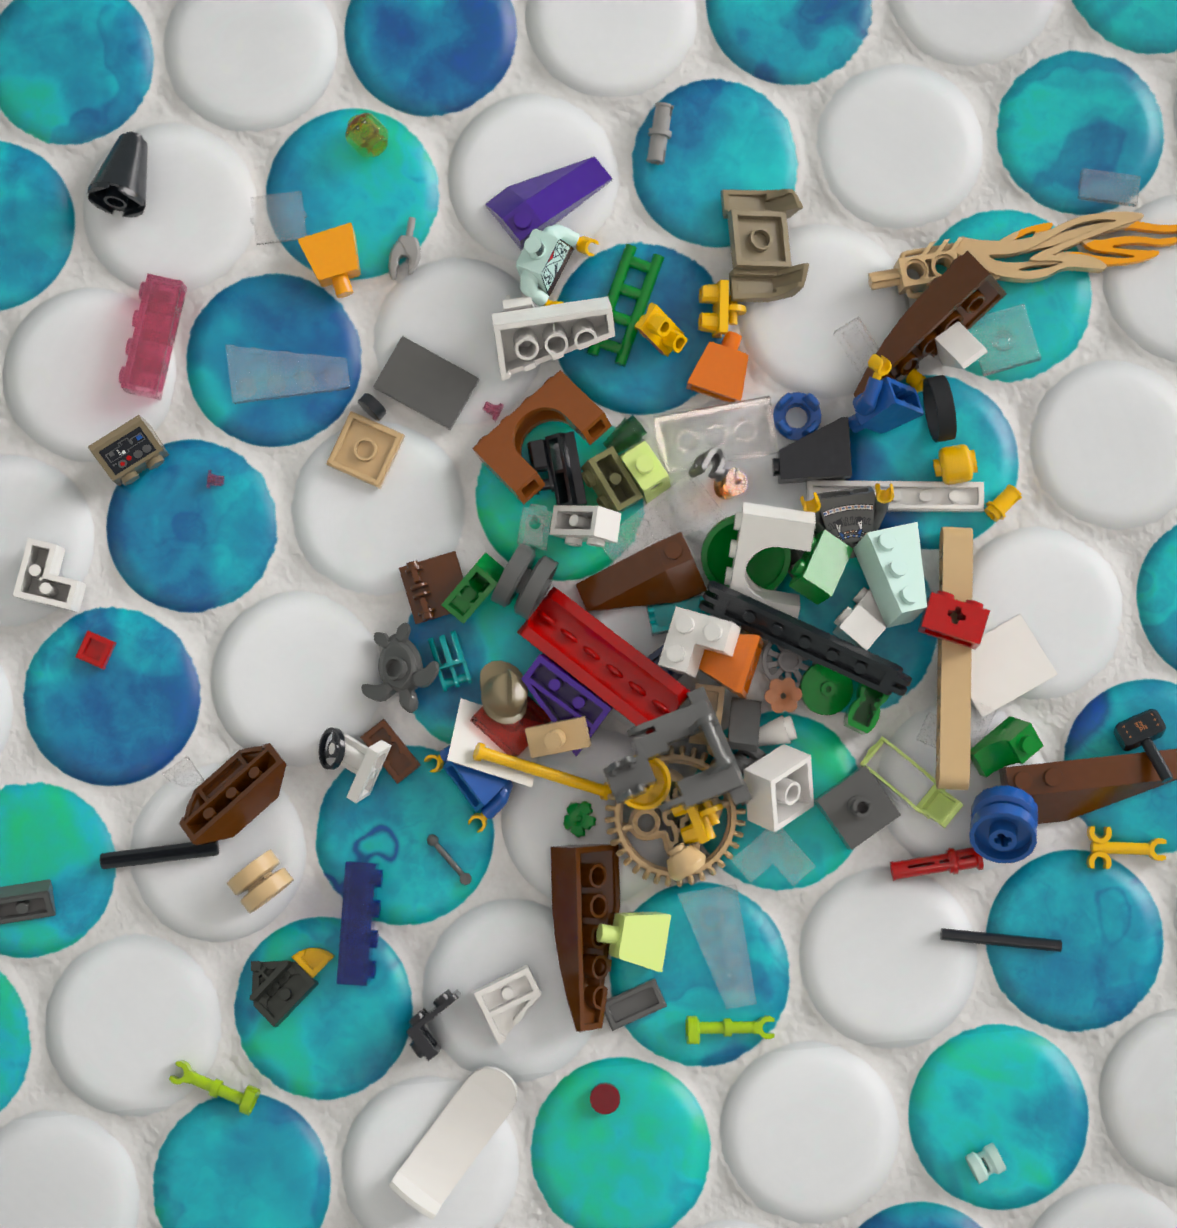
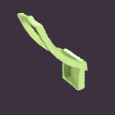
(935, 804)

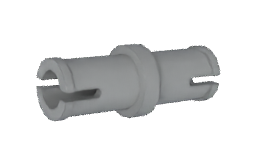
(659, 133)

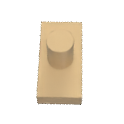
(558, 737)

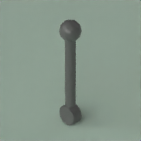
(465, 878)

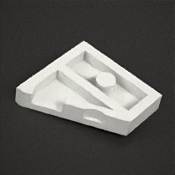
(507, 1000)

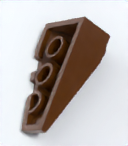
(649, 577)

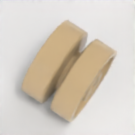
(260, 881)

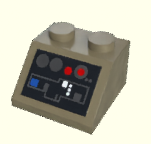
(129, 451)

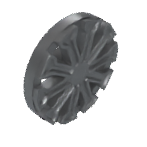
(787, 661)

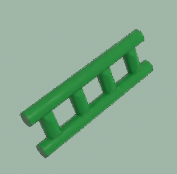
(641, 295)

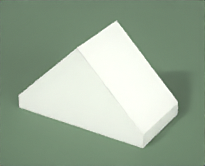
(958, 347)

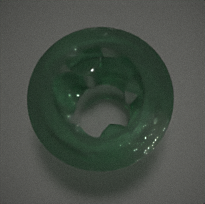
(626, 434)

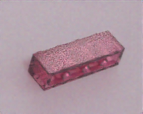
(153, 336)

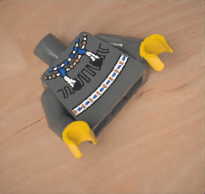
(850, 512)

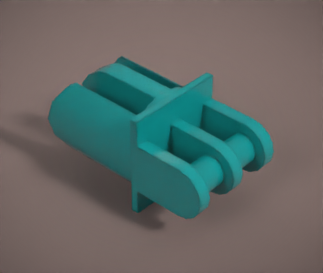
(456, 679)

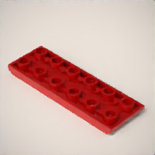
(602, 660)

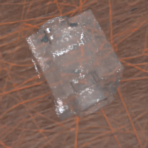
(538, 537)

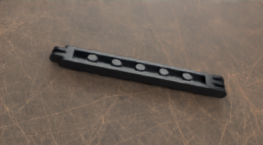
(804, 639)

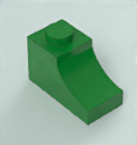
(474, 588)
(1007, 744)

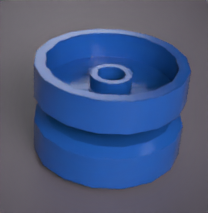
(1003, 824)

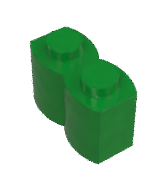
(865, 710)

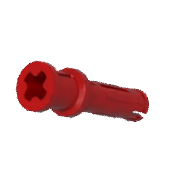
(954, 862)

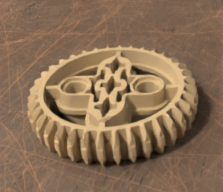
(622, 828)

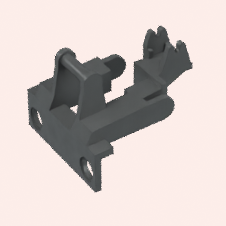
(631, 774)

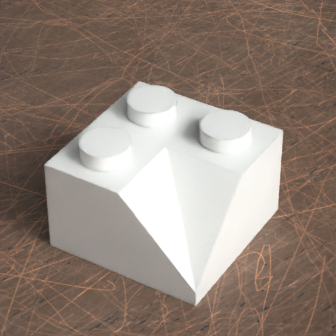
(779, 787)

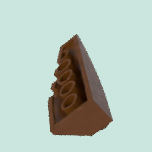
(959, 294)
(1084, 785)
(583, 896)

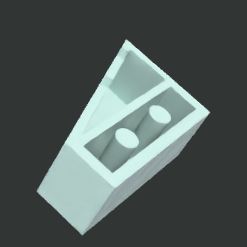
(894, 572)

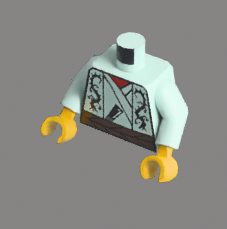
(545, 258)

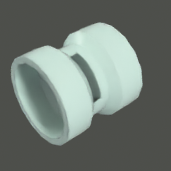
(991, 1159)

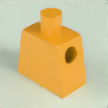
(333, 257)

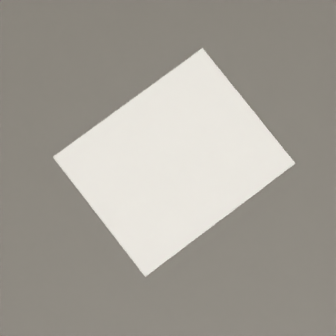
(1008, 664)
(467, 736)

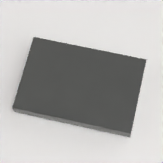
(426, 383)

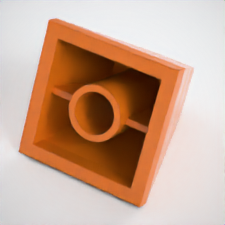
(737, 671)

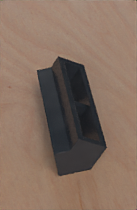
(565, 469)

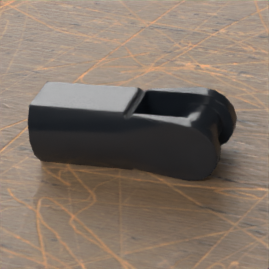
(540, 462)

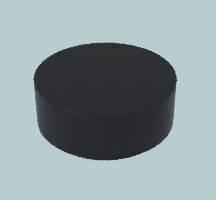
(372, 406)

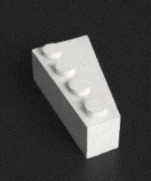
(549, 332)

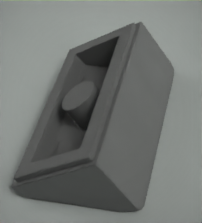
(26, 901)

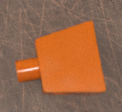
(721, 370)

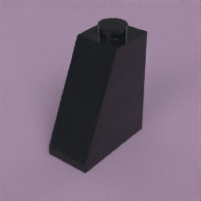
(816, 456)

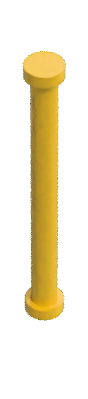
(532, 768)

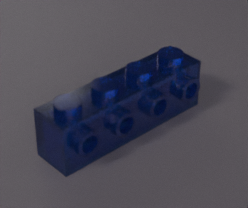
(358, 923)

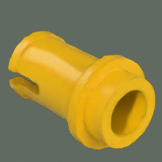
(1002, 503)

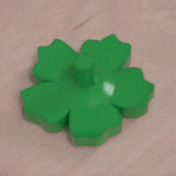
(579, 818)

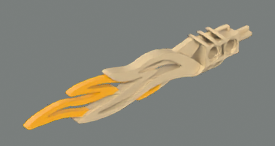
(1052, 241)

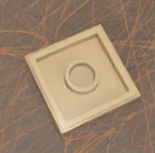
(365, 449)

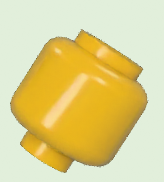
(955, 464)

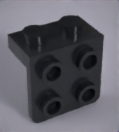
(422, 1040)

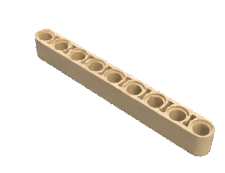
(954, 666)

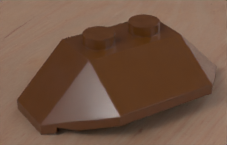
(234, 795)

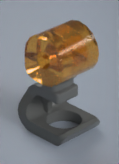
(727, 482)

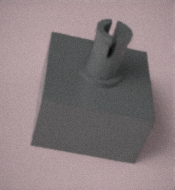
(857, 807)

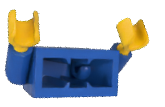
(886, 401)
(479, 788)

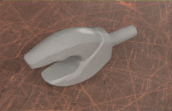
(405, 247)

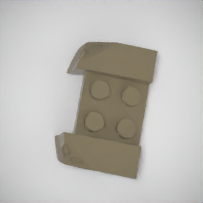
(762, 245)

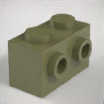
(611, 481)

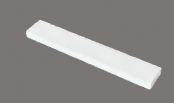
(915, 495)

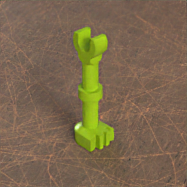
(694, 1028)
(216, 1088)

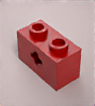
(938, 623)

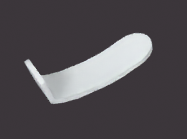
(455, 1140)

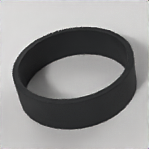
(939, 408)

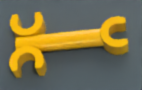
(1101, 848)

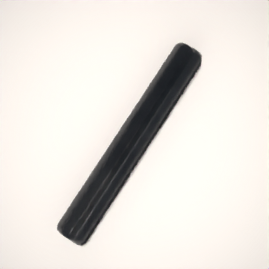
(158, 854)

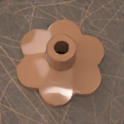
(787, 687)

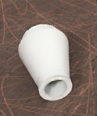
(777, 732)

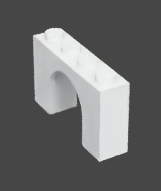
(764, 528)

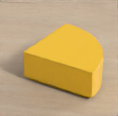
(313, 959)

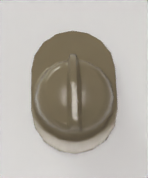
(503, 692)

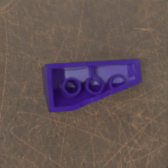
(546, 198)

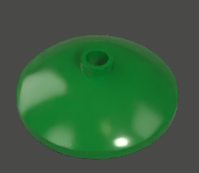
(765, 568)

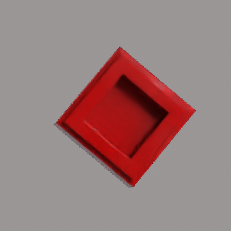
(95, 649)

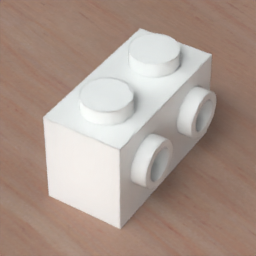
(585, 524)

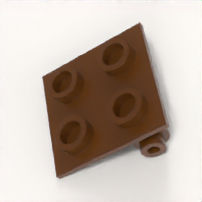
(429, 585)

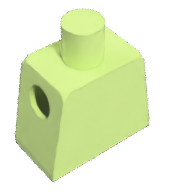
(645, 470)
(637, 938)

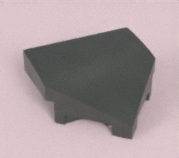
(279, 988)

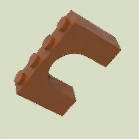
(555, 401)

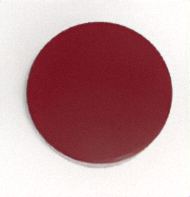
(605, 1098)

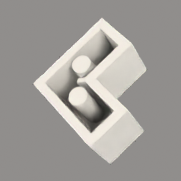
(40, 578)
(862, 622)
(690, 635)

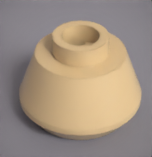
(684, 861)

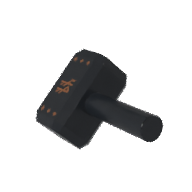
(1142, 731)

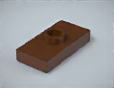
(400, 760)

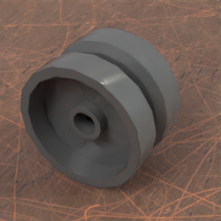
(522, 580)

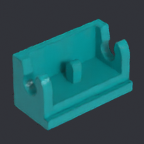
(662, 614)

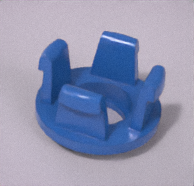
(808, 403)

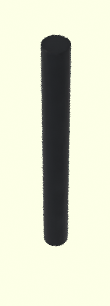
(1001, 940)

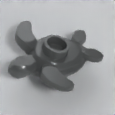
(400, 670)

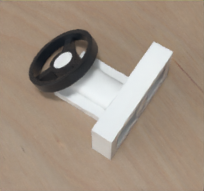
(356, 757)

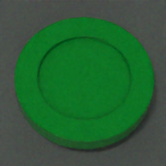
(825, 690)

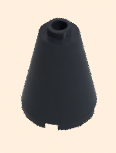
(122, 177)

